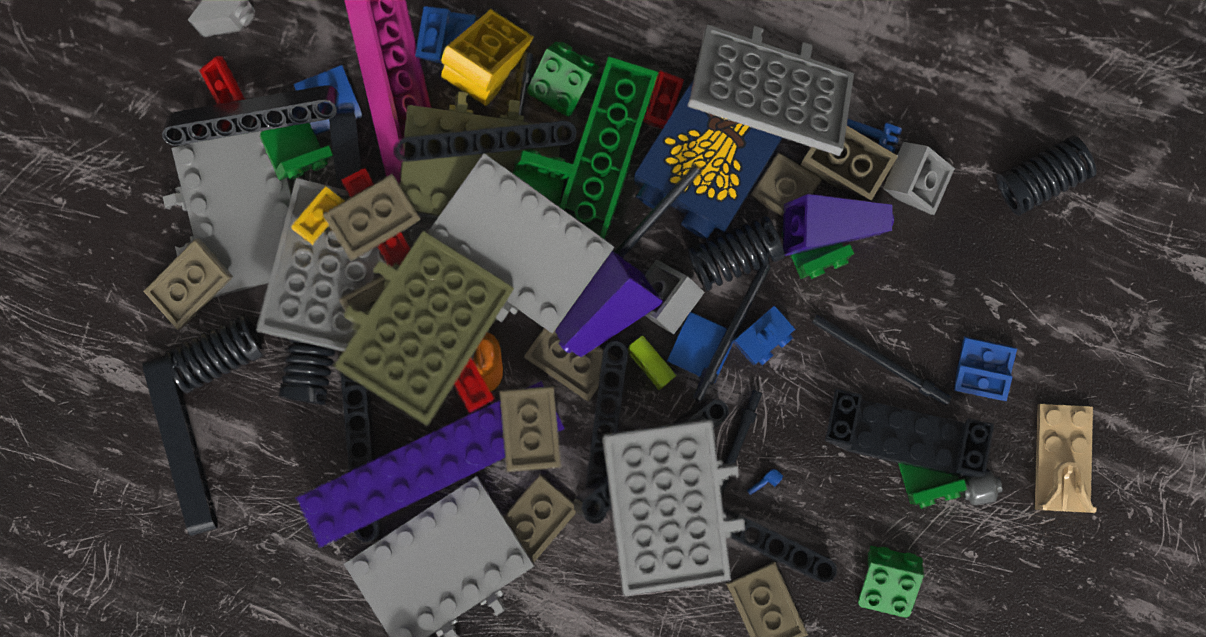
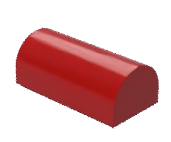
(221, 81)
(663, 99)

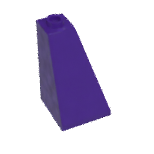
(826, 221)
(606, 306)

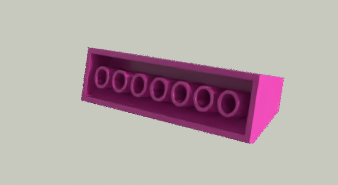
(388, 69)

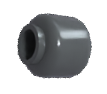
(982, 489)

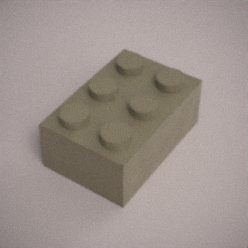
(856, 170)

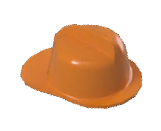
(489, 361)

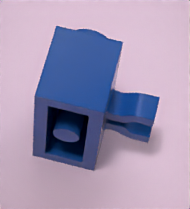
(764, 335)

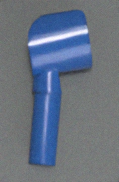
(771, 476)

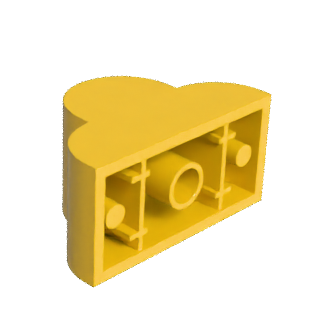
(484, 56)

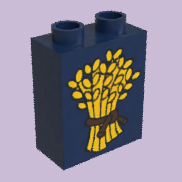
(729, 160)

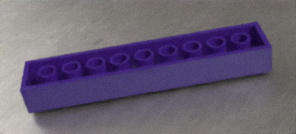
(406, 474)

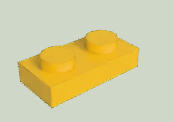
(311, 222)

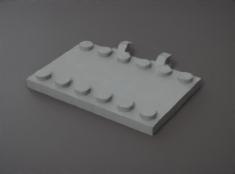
(772, 89)
(233, 204)
(522, 242)
(669, 507)
(441, 565)

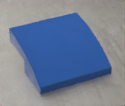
(438, 30)
(347, 100)
(697, 344)
(985, 368)

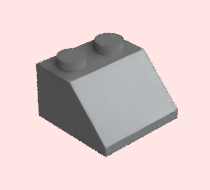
(221, 16)
(919, 177)
(677, 293)

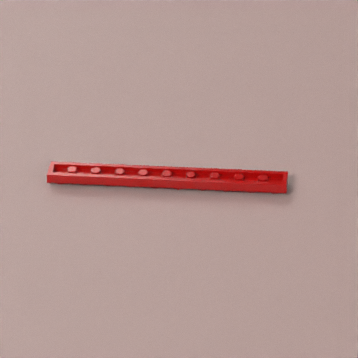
(394, 250)

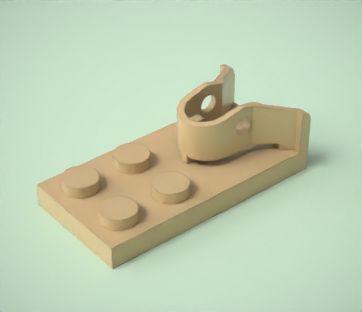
(1064, 458)

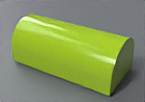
(651, 362)

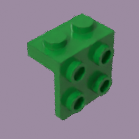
(562, 78)
(294, 150)
(543, 173)
(815, 261)
(926, 485)
(891, 581)

